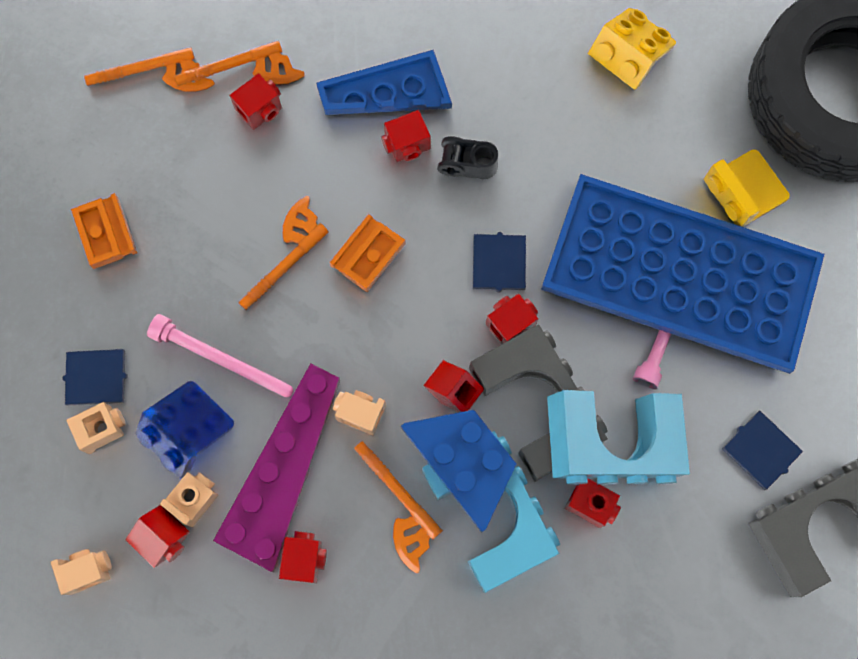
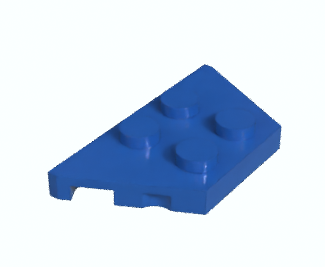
(465, 460)

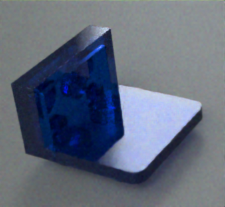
(182, 427)

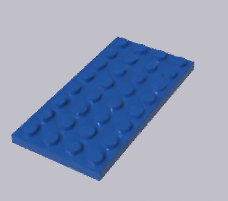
(685, 273)

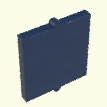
(499, 262)
(94, 377)
(762, 450)

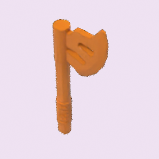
(271, 50)
(168, 60)
(305, 244)
(419, 516)

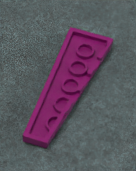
(272, 490)

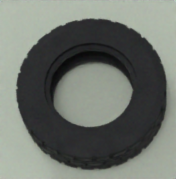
(780, 94)

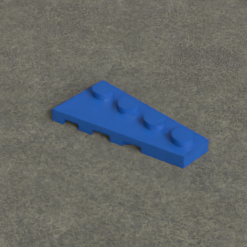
(388, 87)

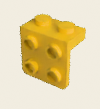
(631, 46)
(746, 187)

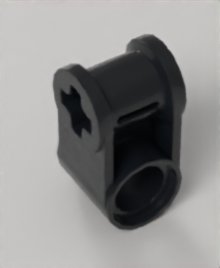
(465, 158)

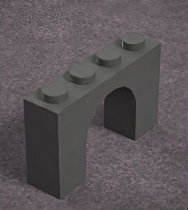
(529, 356)
(785, 530)

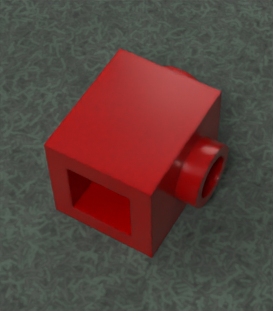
(257, 101)
(406, 137)
(512, 317)
(453, 387)
(594, 503)
(158, 536)
(302, 558)

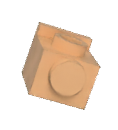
(359, 411)
(85, 427)
(192, 511)
(81, 571)

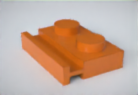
(103, 231)
(367, 253)

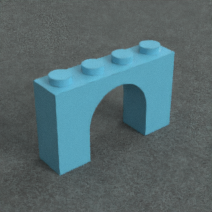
(580, 454)
(525, 547)

